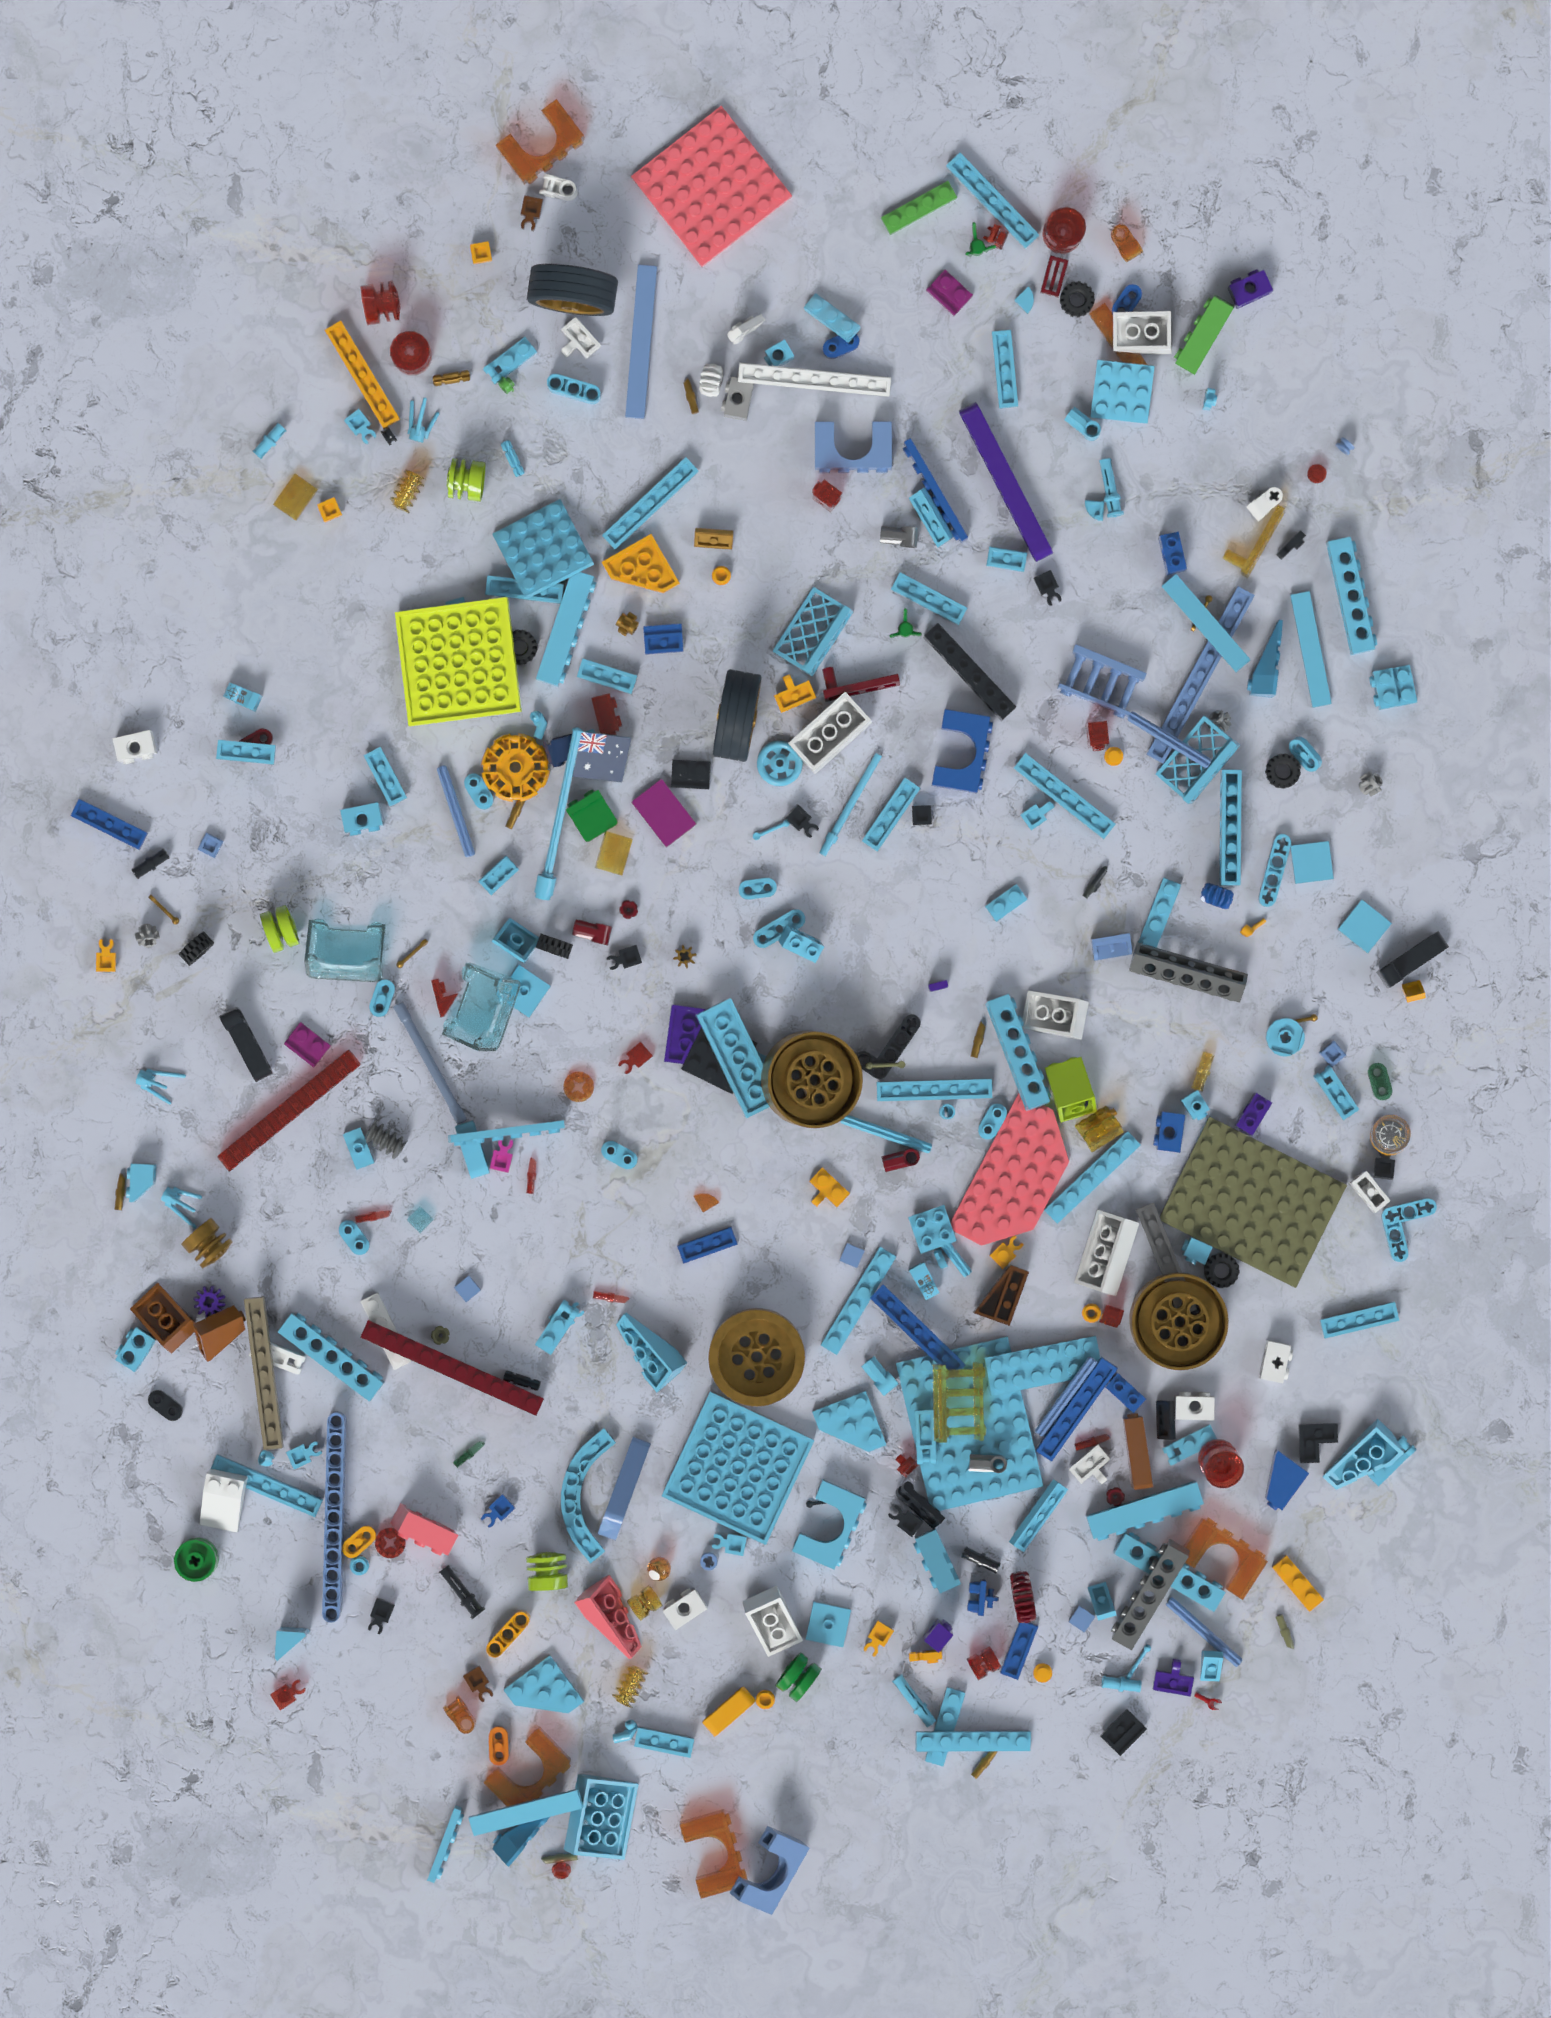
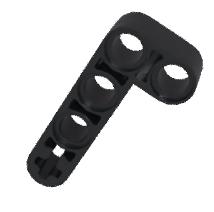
(1412, 959)
(246, 1043)
(892, 1044)

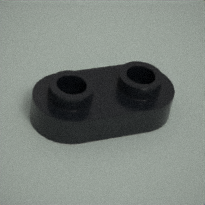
(165, 1404)

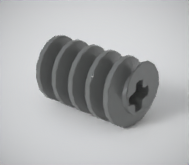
(385, 1140)

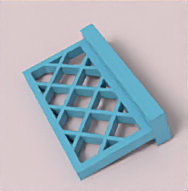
(828, 637)
(1207, 774)

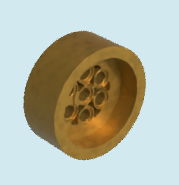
(781, 1089)
(1159, 1295)
(760, 1389)

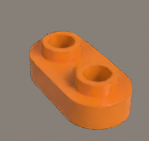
(498, 1745)

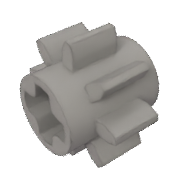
(1221, 719)
(1370, 783)
(147, 935)

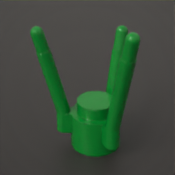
(977, 246)
(905, 628)

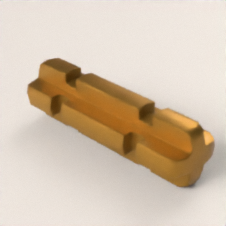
(450, 378)

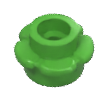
(506, 384)

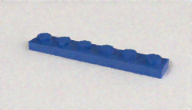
(930, 484)
(916, 1329)
(1076, 1409)

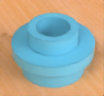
(355, 1570)

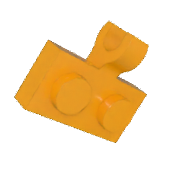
(794, 695)
(828, 1188)

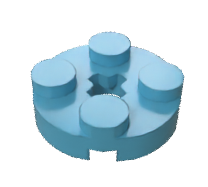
(1289, 1047)

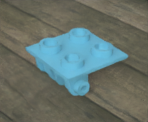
(932, 1229)

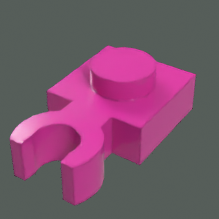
(502, 1159)

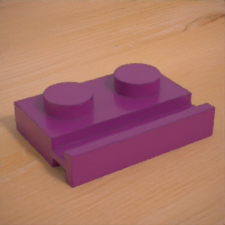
(949, 292)
(307, 1044)

